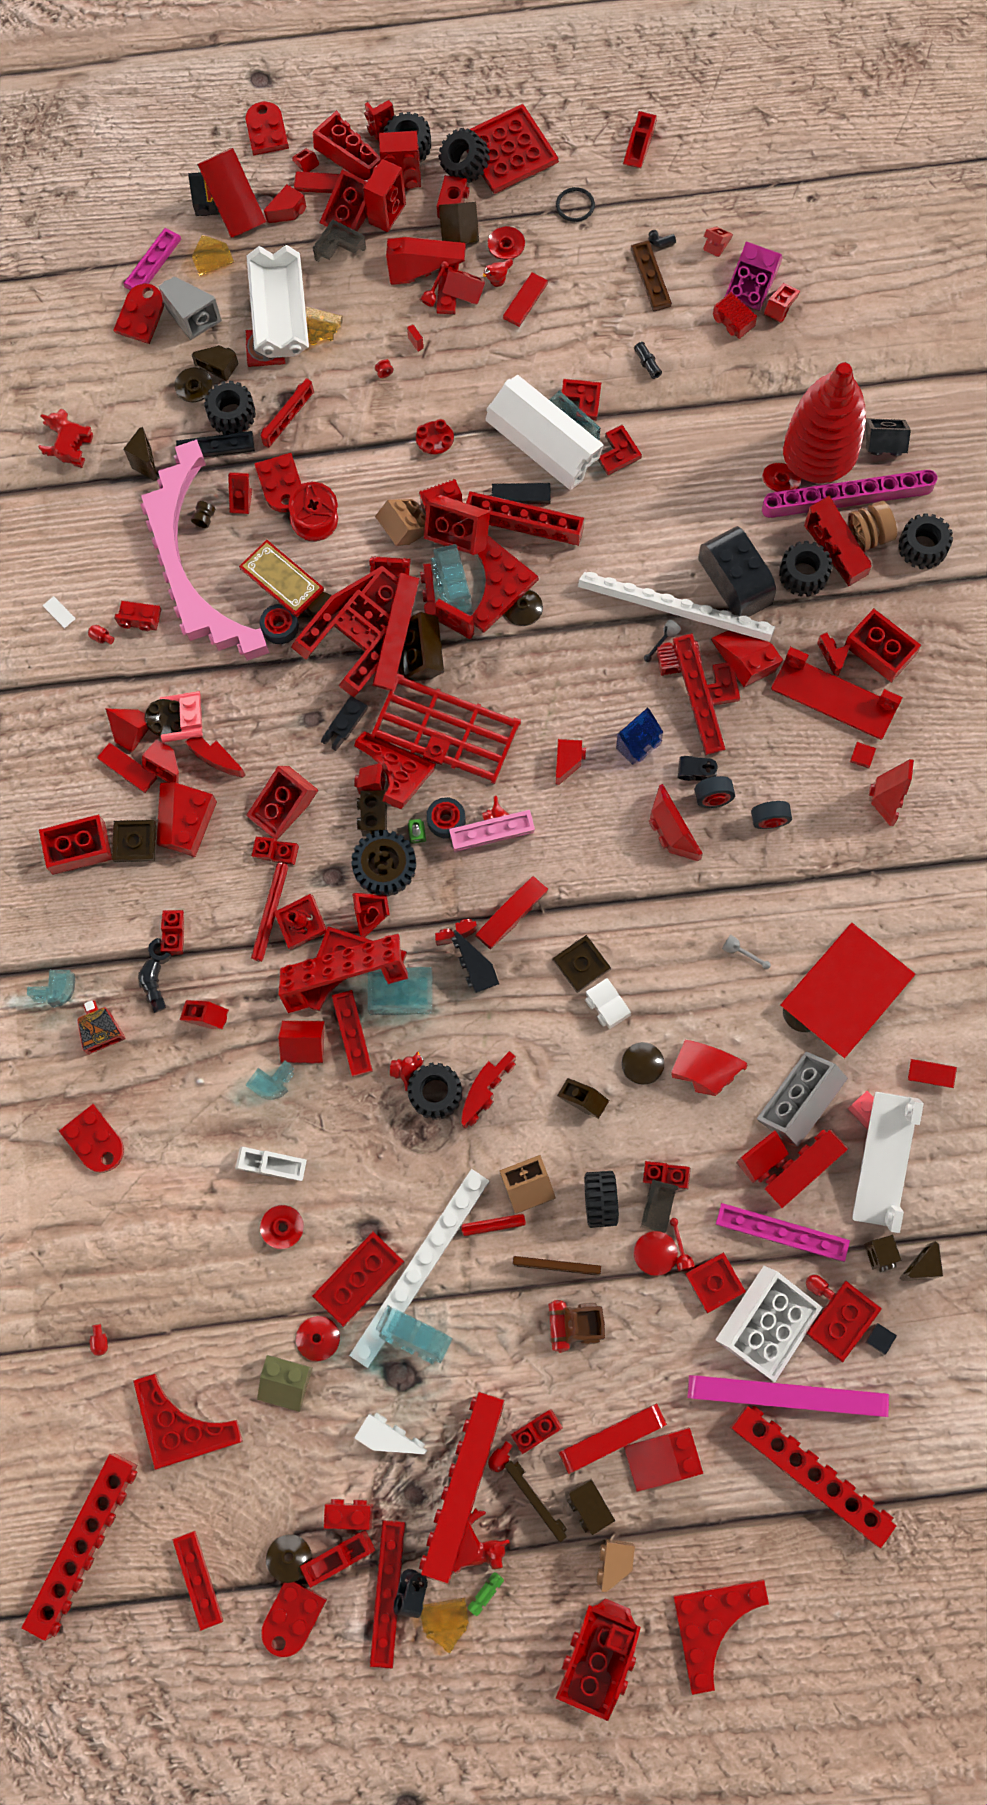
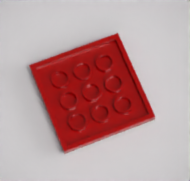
(515, 148)

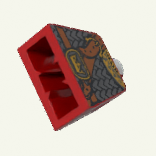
(98, 1028)

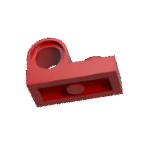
(780, 302)

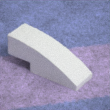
(270, 1164)

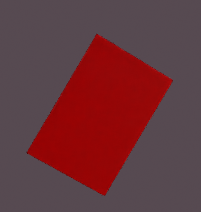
(847, 990)

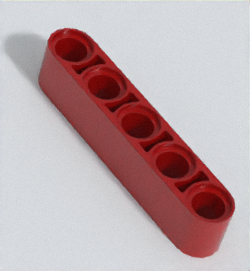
(612, 1438)

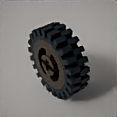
(376, 846)

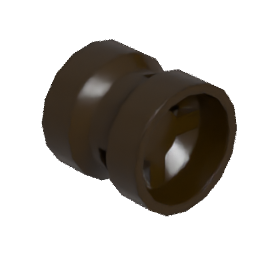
(203, 514)

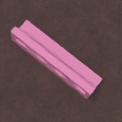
(492, 830)

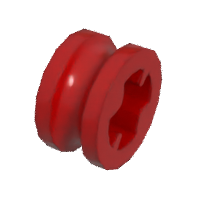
(384, 368)

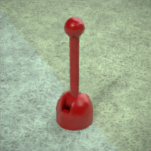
(429, 297)
(684, 1261)

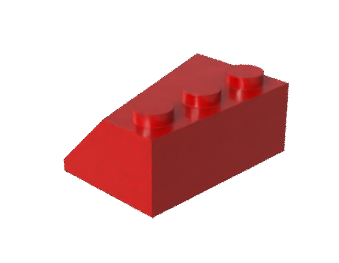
(183, 817)

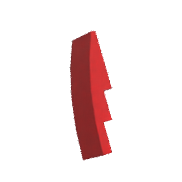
(511, 912)

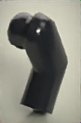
(659, 241)

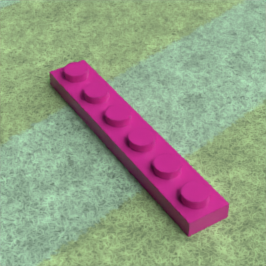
(782, 1232)

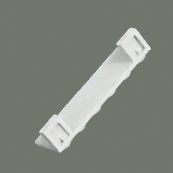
(886, 1160)

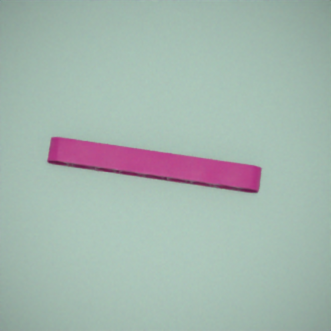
(856, 488)
(788, 1396)

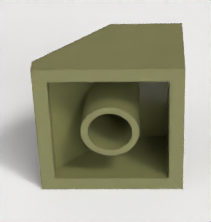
(283, 1383)

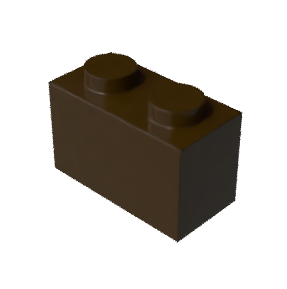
(591, 1507)

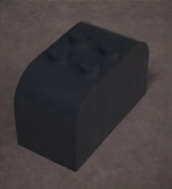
(738, 572)

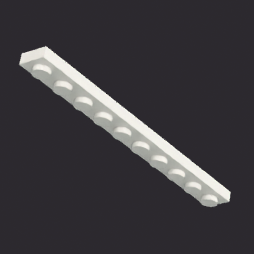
(683, 608)
(423, 1262)

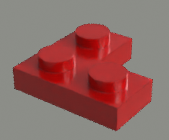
(584, 392)
(623, 451)
(725, 687)

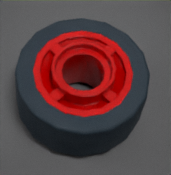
(278, 634)
(714, 792)
(443, 807)
(771, 815)

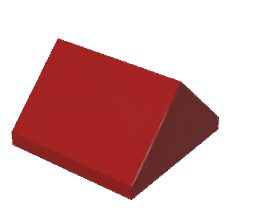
(301, 1041)

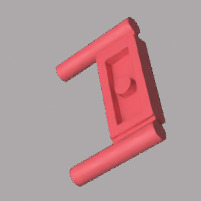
(189, 717)

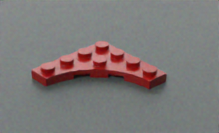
(505, 583)
(402, 768)
(332, 942)
(173, 1433)
(705, 1620)

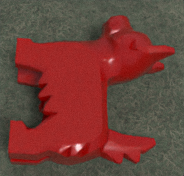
(68, 440)
(476, 1553)

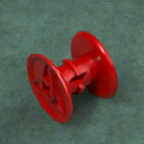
(313, 511)

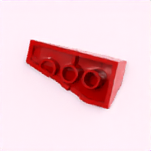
(417, 257)
(890, 790)

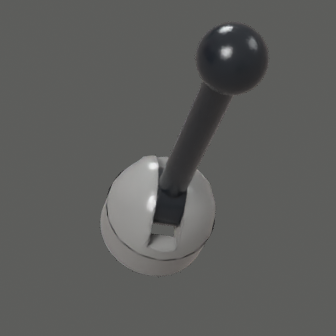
(670, 629)

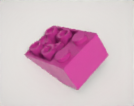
(754, 275)

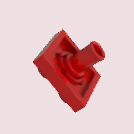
(296, 917)

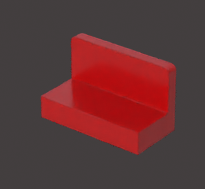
(463, 285)

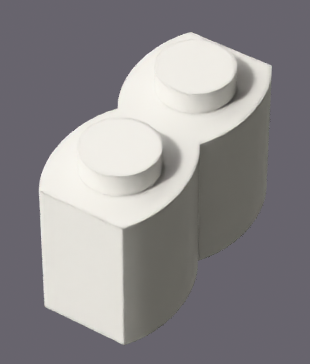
(607, 1003)

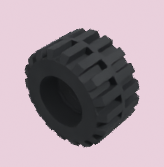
(412, 122)
(455, 146)
(226, 395)
(929, 527)
(810, 555)
(430, 1073)
(601, 1199)

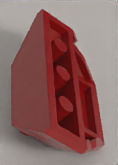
(672, 828)

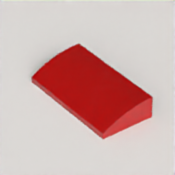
(231, 192)

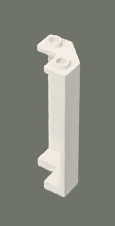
(277, 302)
(543, 432)

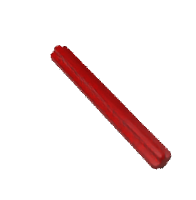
(268, 914)

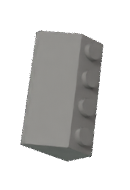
(802, 1098)

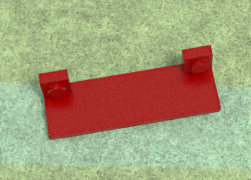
(835, 696)
(341, 965)

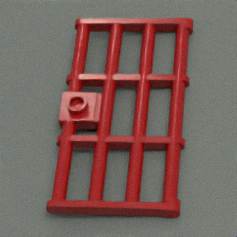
(440, 742)

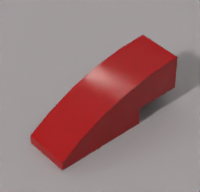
(640, 139)
(214, 756)
(337, 1558)

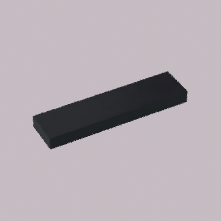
(224, 444)

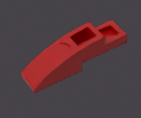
(479, 1094)

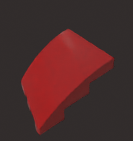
(706, 1067)

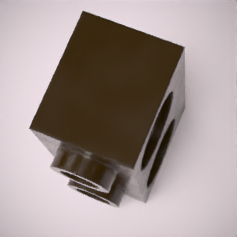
(376, 813)
(883, 1253)

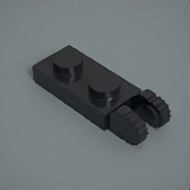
(345, 722)

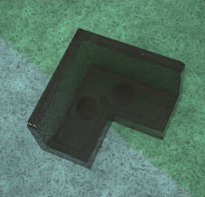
(335, 236)
(658, 1206)

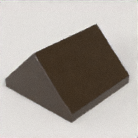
(459, 222)
(140, 454)
(925, 1265)

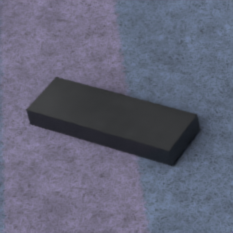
(523, 492)

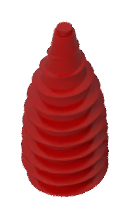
(826, 428)

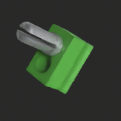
(416, 834)

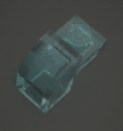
(59, 988)
(271, 1087)

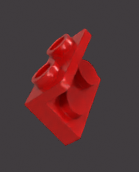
(378, 117)
(138, 616)

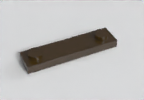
(556, 1526)

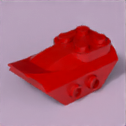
(593, 1672)

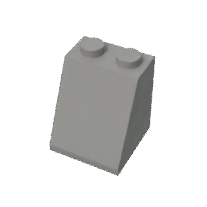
(190, 306)

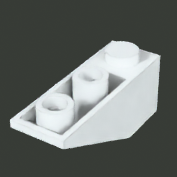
(382, 1437)

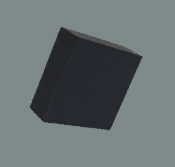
(881, 1338)

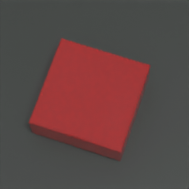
(415, 337)
(863, 755)
(619, 1639)

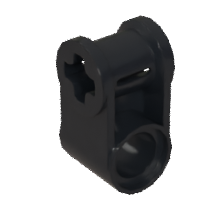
(694, 768)
(410, 1594)

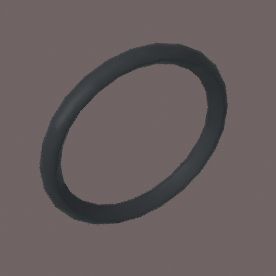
(570, 190)

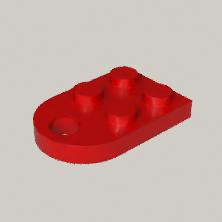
(266, 129)
(140, 314)
(278, 480)
(92, 1138)
(291, 1618)

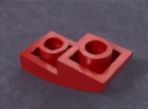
(274, 850)
(465, 928)
(172, 932)
(932, 1073)
(667, 1173)
(536, 1431)

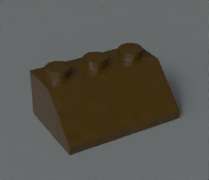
(422, 649)

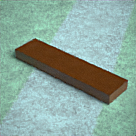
(651, 276)
(554, 1265)

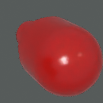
(100, 634)
(819, 1286)
(98, 1341)
(499, 1458)

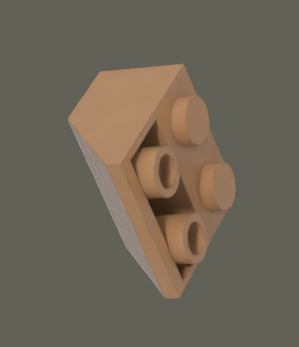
(402, 521)
(527, 1184)
(617, 1563)

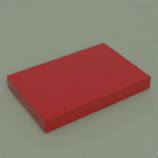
(843, 1321)

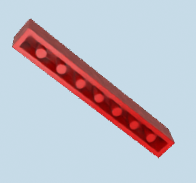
(462, 1489)

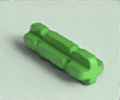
(485, 1594)

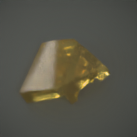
(211, 255)
(321, 324)
(445, 1622)

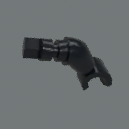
(149, 975)

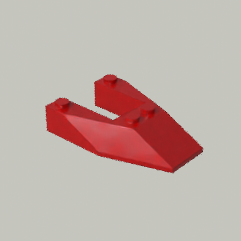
(362, 616)

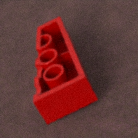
(345, 147)
(833, 533)
(806, 1168)

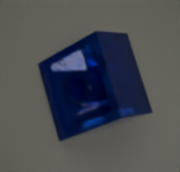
(639, 737)

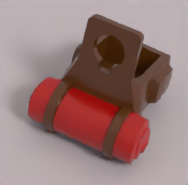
(575, 1324)

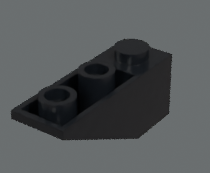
(479, 968)

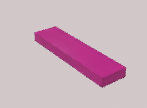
(153, 259)

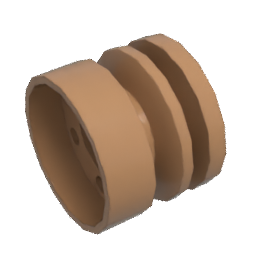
(873, 525)

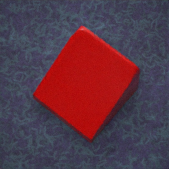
(306, 160)

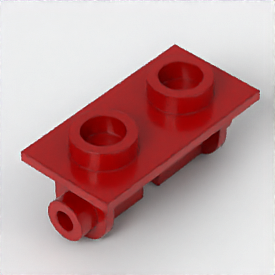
(393, 565)

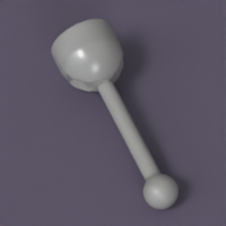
(733, 945)

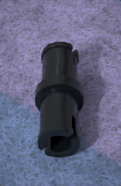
(647, 360)

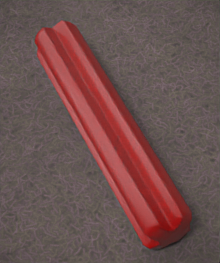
(493, 1224)

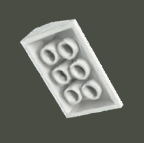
(769, 1323)

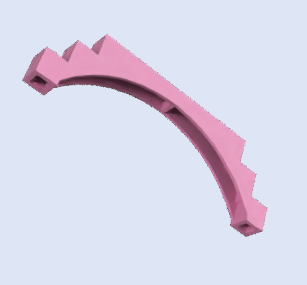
(163, 513)

